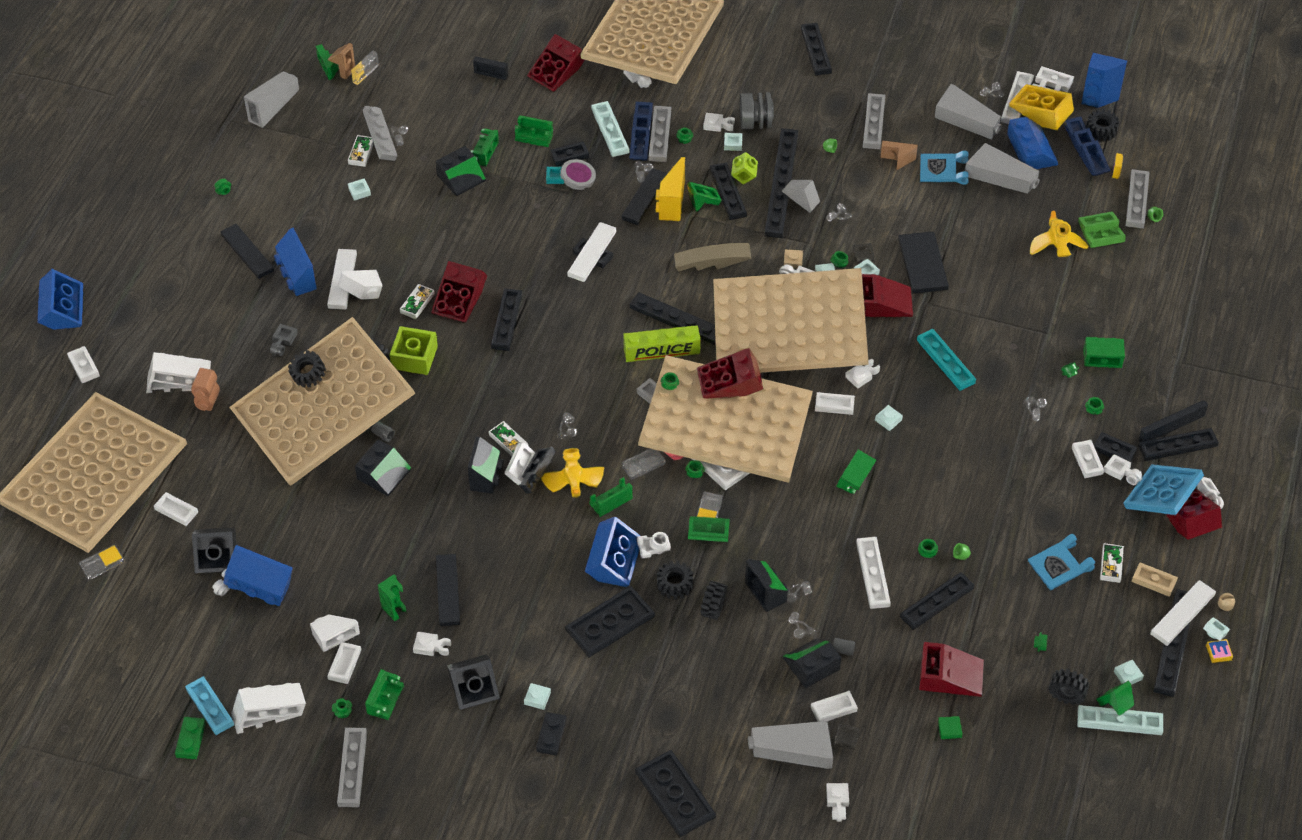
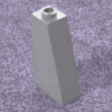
(270, 98)
(967, 113)
(1001, 169)
(794, 743)

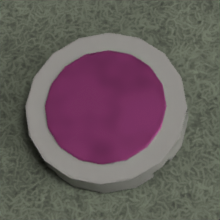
(578, 174)

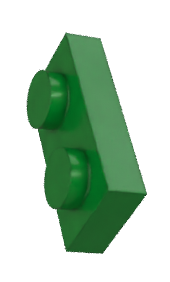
(190, 738)

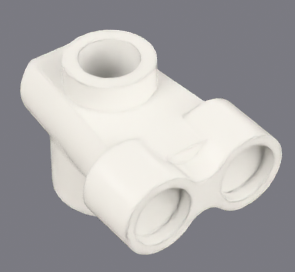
(653, 545)

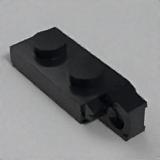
(536, 468)

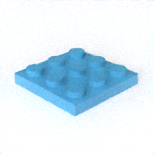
(1163, 489)

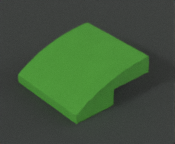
(1101, 229)

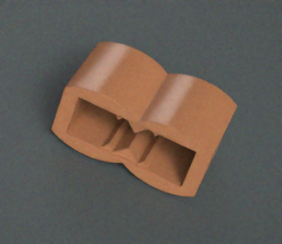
(205, 389)

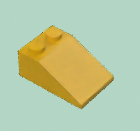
(1043, 105)
(671, 193)

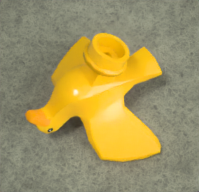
(1059, 235)
(573, 474)

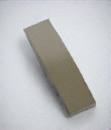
(718, 255)

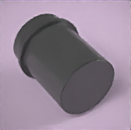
(383, 431)
(844, 646)

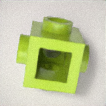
(744, 168)

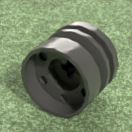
(756, 110)

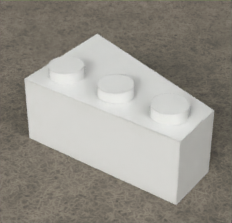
(173, 372)
(267, 703)

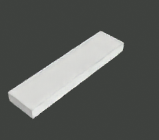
(1020, 81)
(591, 252)
(344, 262)
(873, 572)
(1183, 612)

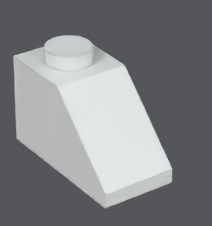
(362, 284)
(333, 630)

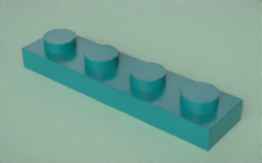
(946, 359)

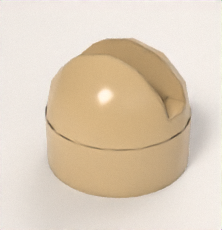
(1228, 602)

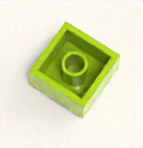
(413, 350)

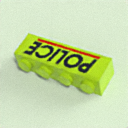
(661, 342)

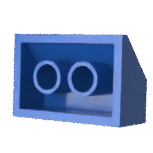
(1103, 80)
(1030, 143)
(295, 264)
(60, 301)
(613, 553)
(258, 576)

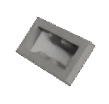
(803, 193)

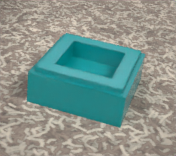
(553, 175)

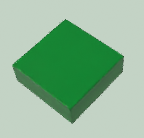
(950, 727)

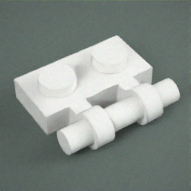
(1053, 79)

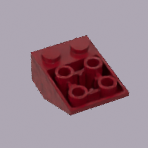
(556, 63)
(458, 291)
(886, 297)
(730, 376)
(1197, 516)
(950, 670)

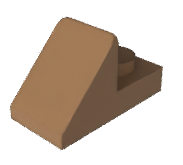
(345, 59)
(901, 152)

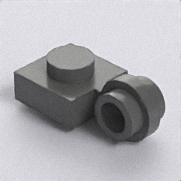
(283, 336)

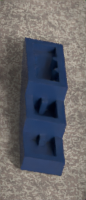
(641, 131)
(1086, 146)

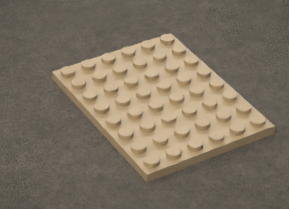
(656, 26)
(793, 319)
(308, 425)
(739, 432)
(91, 472)

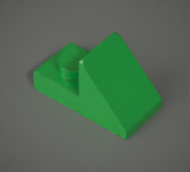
(329, 67)
(702, 194)
(1119, 697)

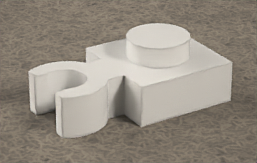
(715, 122)
(861, 374)
(428, 643)

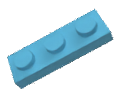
(209, 705)

